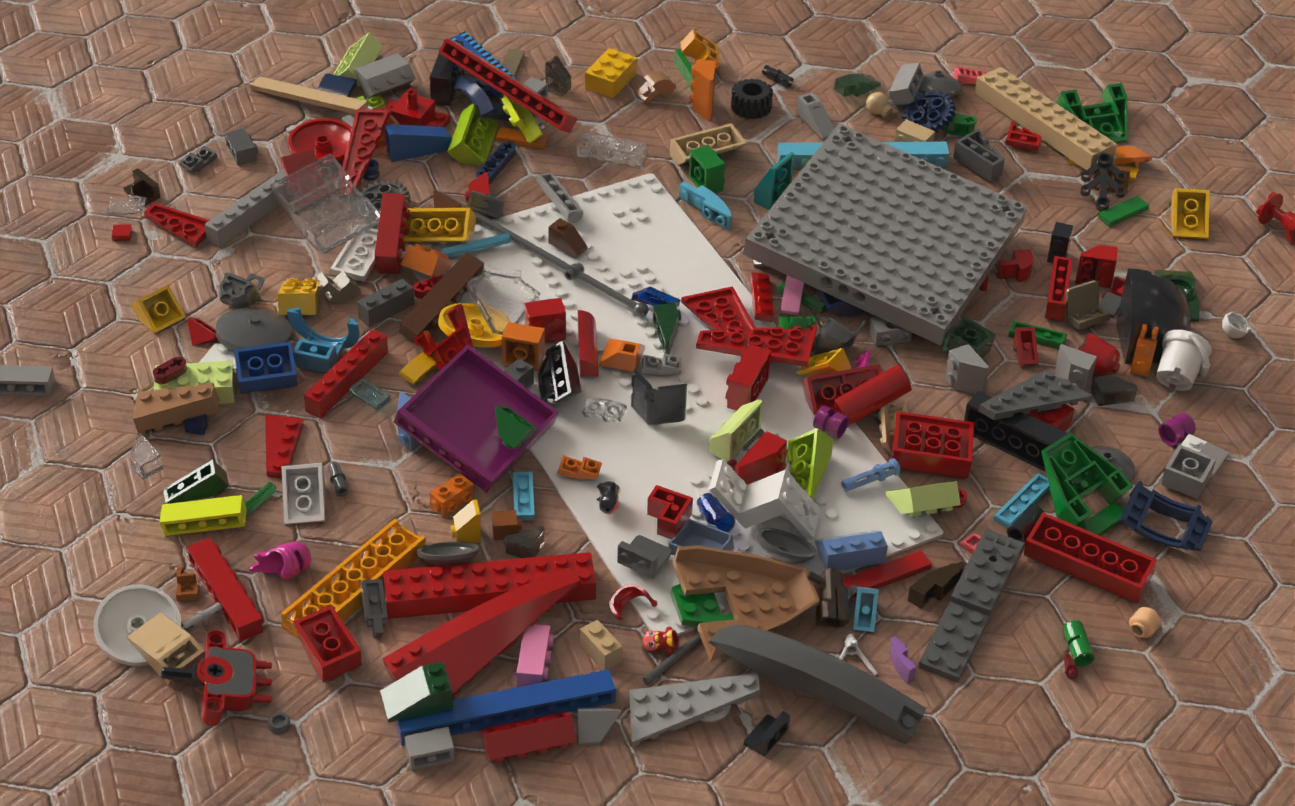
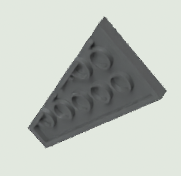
(1039, 392)

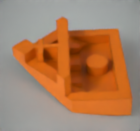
(1131, 154)

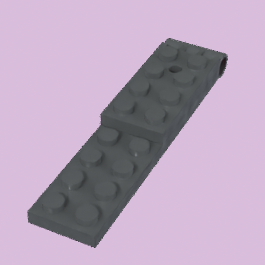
(971, 605)

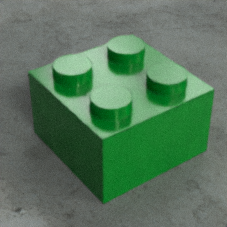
(707, 169)

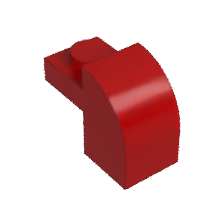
(1019, 267)

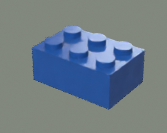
(265, 367)

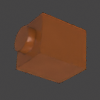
(505, 524)

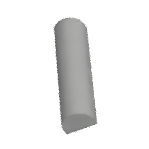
(560, 197)

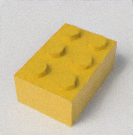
(611, 73)

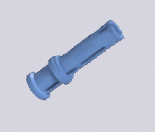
(877, 473)

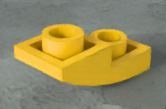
(417, 368)

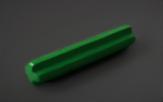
(807, 300)
(259, 497)

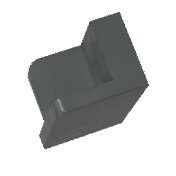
(486, 204)

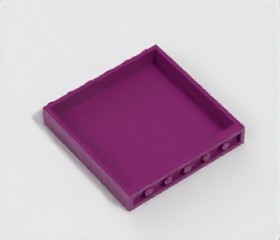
(458, 417)

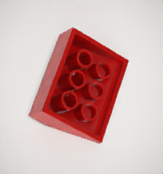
(933, 444)

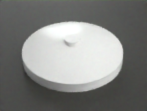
(124, 613)

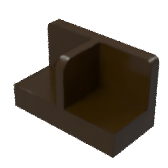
(143, 187)

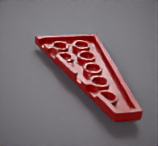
(720, 310)
(786, 345)

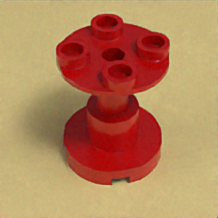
(1271, 210)

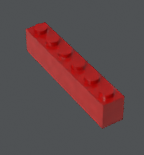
(345, 373)
(225, 589)

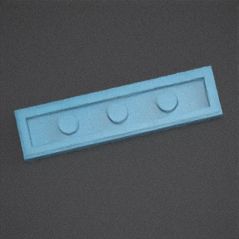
(1029, 494)

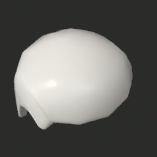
(1235, 325)

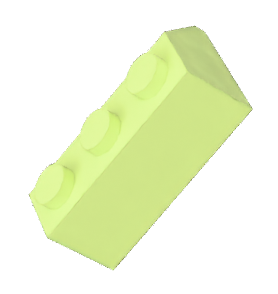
(736, 431)
(925, 498)

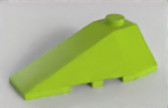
(809, 458)

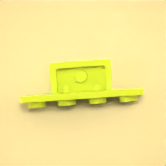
(522, 118)

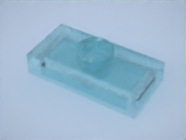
(370, 394)

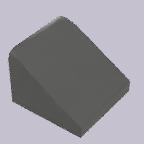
(1111, 303)

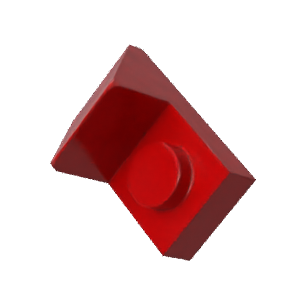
(1026, 346)

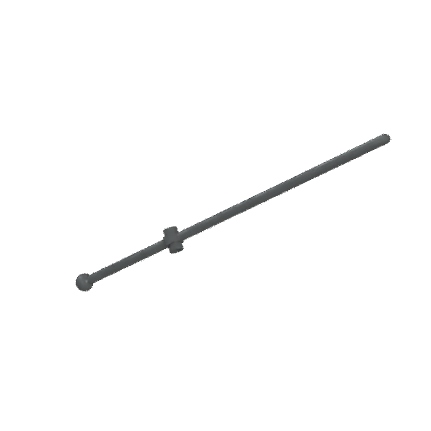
(571, 271)

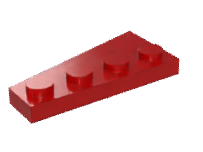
(181, 224)
(281, 442)

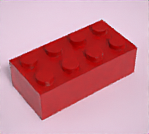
(391, 233)

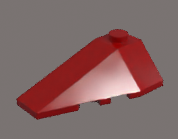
(825, 388)

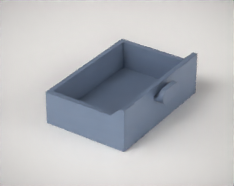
(702, 535)

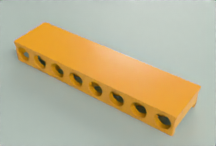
(344, 593)

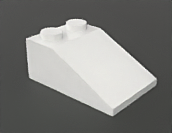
(303, 493)

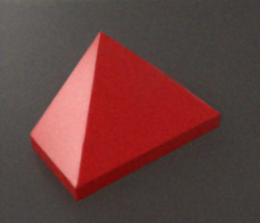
(201, 331)

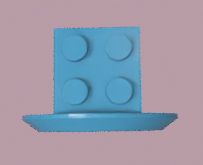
(318, 351)

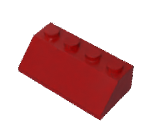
(528, 735)

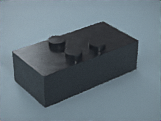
(443, 79)

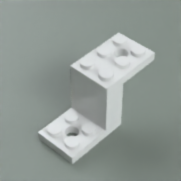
(764, 499)

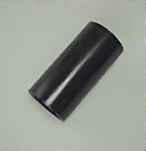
(1024, 523)

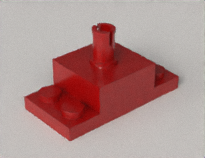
(416, 111)

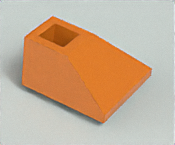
(622, 355)

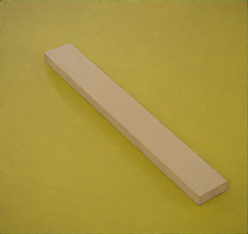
(308, 95)

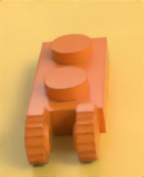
(1144, 353)

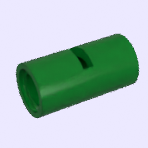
(1078, 643)

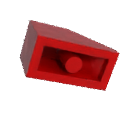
(480, 184)

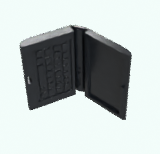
(659, 405)

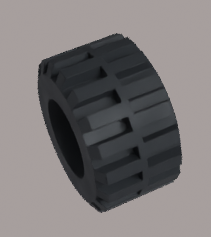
(751, 98)

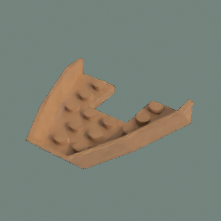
(757, 588)

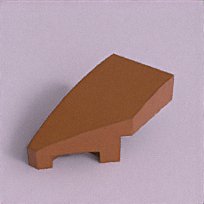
(186, 586)

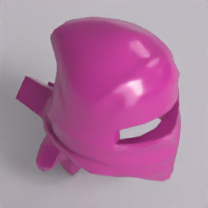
(285, 560)

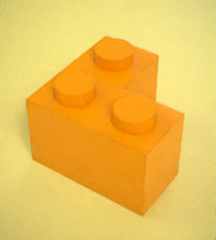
(700, 48)

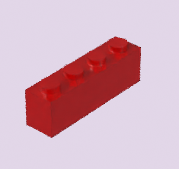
(1057, 289)

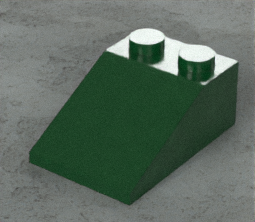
(418, 693)

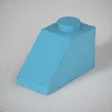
(865, 609)

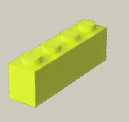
(203, 515)

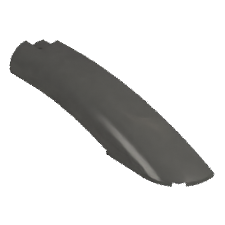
(822, 676)

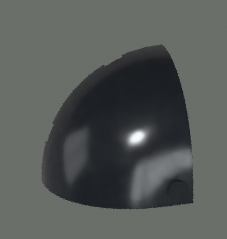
(1149, 302)

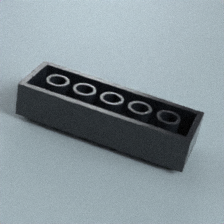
(1016, 435)

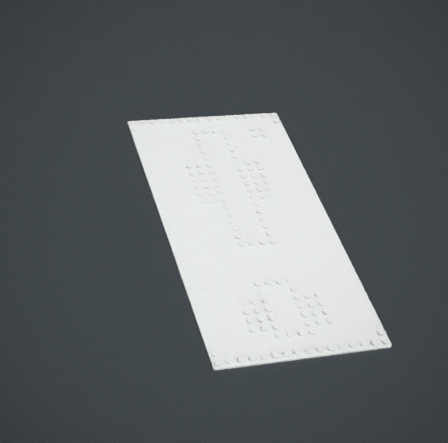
(641, 241)

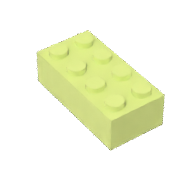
(218, 372)

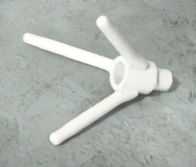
(851, 648)

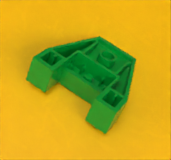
(1107, 118)
(1075, 473)

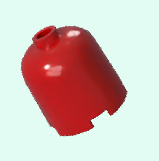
(1107, 355)

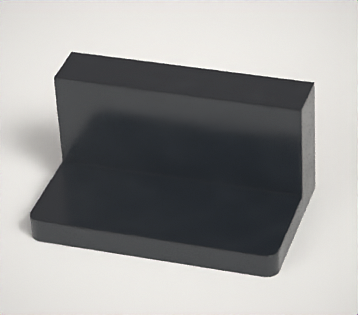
(767, 733)

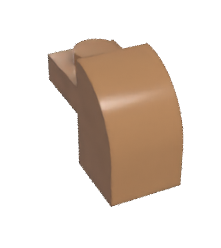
(656, 83)

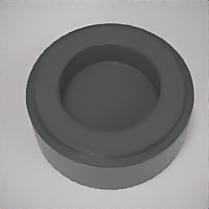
(279, 723)

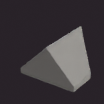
(594, 724)

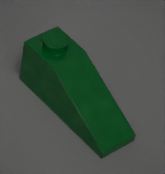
(666, 324)
(198, 484)

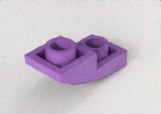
(903, 665)

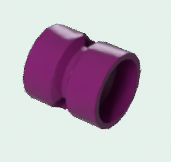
(832, 422)
(1176, 429)

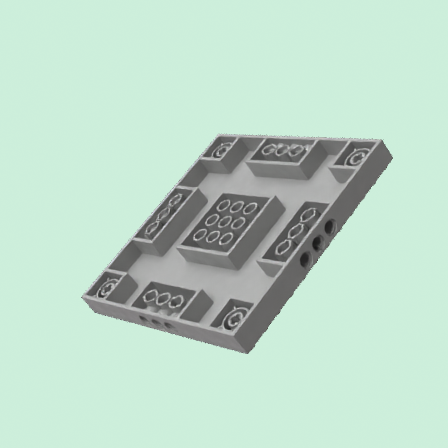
(887, 232)

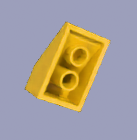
(1190, 213)

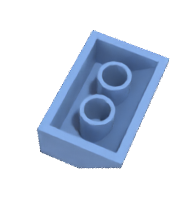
(852, 550)

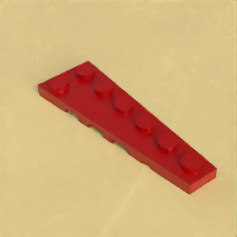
(363, 140)

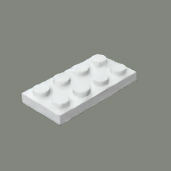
(357, 256)

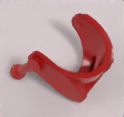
(625, 595)

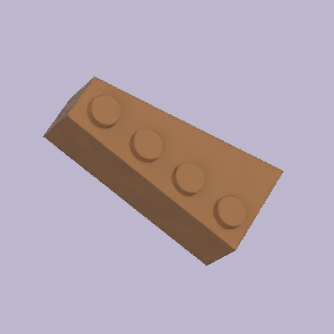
(173, 405)

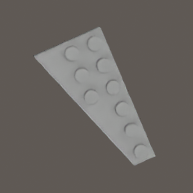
(681, 704)

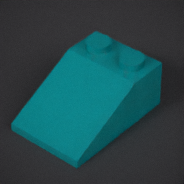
(774, 182)

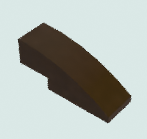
(935, 584)

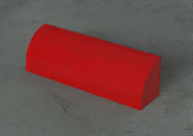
(587, 345)
(873, 394)

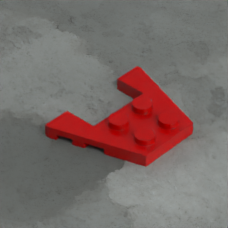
(452, 344)

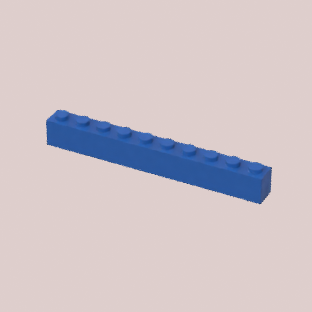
(517, 704)

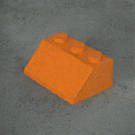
(703, 87)

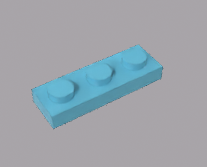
(523, 495)

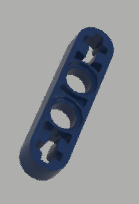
(499, 164)

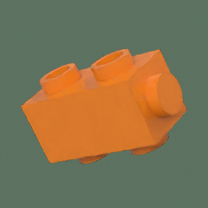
(451, 495)

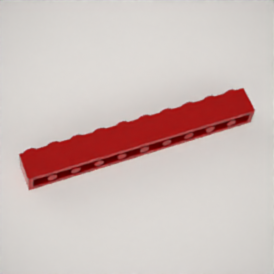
(508, 85)

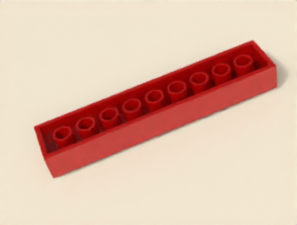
(471, 584)

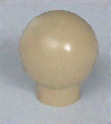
(878, 104)

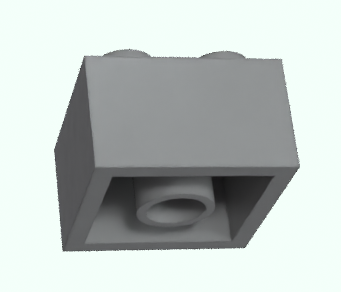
(1188, 471)

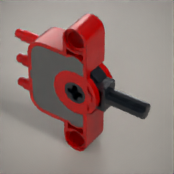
(223, 678)

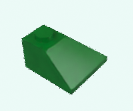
(513, 427)

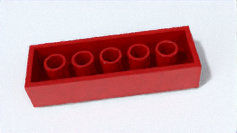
(1090, 557)

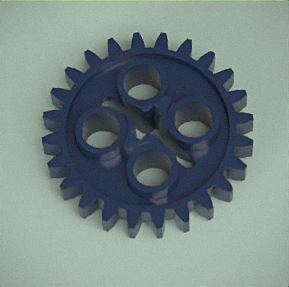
(931, 110)

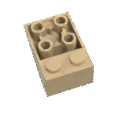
(166, 645)

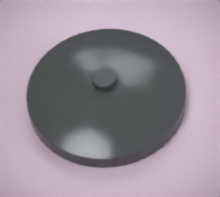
(252, 328)

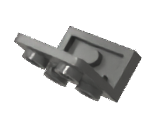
(643, 555)

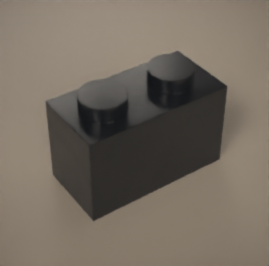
(1060, 241)

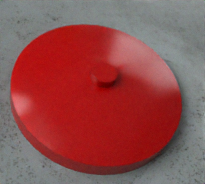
(323, 136)

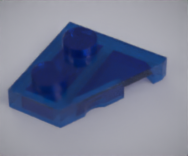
(654, 297)

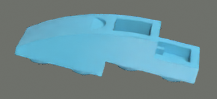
(707, 201)

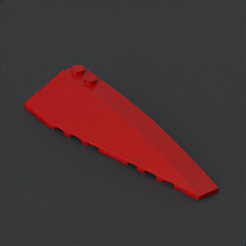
(483, 632)

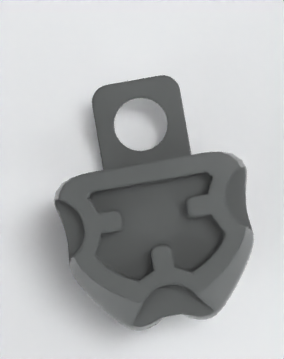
(239, 291)
(836, 336)

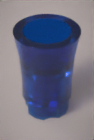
(715, 513)

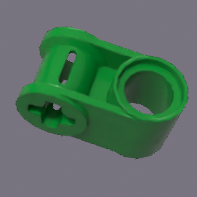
(961, 125)

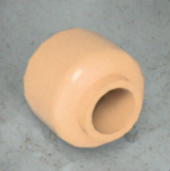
(1144, 622)

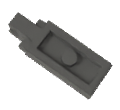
(374, 605)

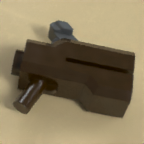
(833, 598)

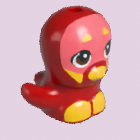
(657, 640)

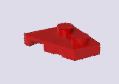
(1022, 138)

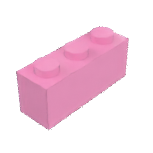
(534, 655)

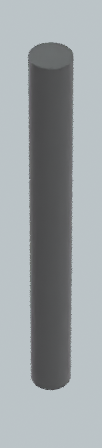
(672, 659)

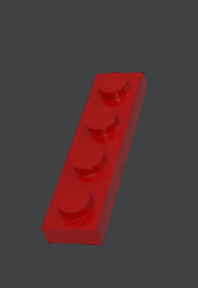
(761, 297)

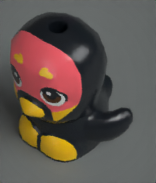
(609, 497)

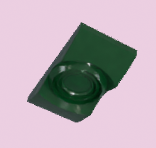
(1186, 283)

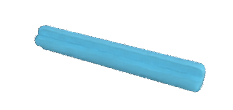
(477, 245)

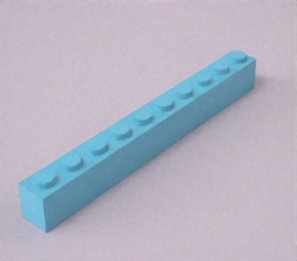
(931, 152)

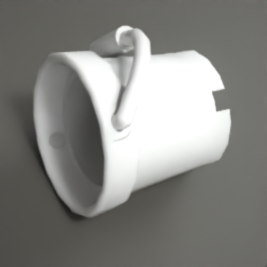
(1183, 358)

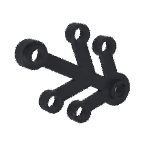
(1103, 179)

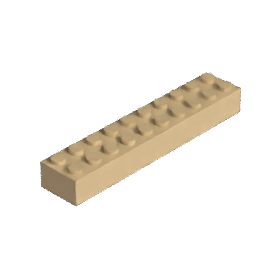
(1043, 117)

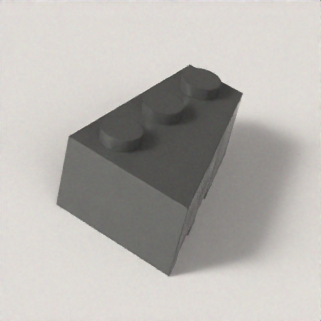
(979, 156)

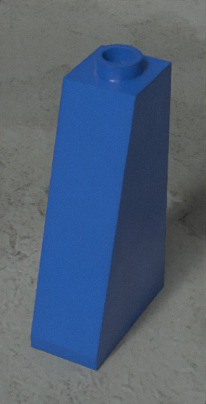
(415, 141)

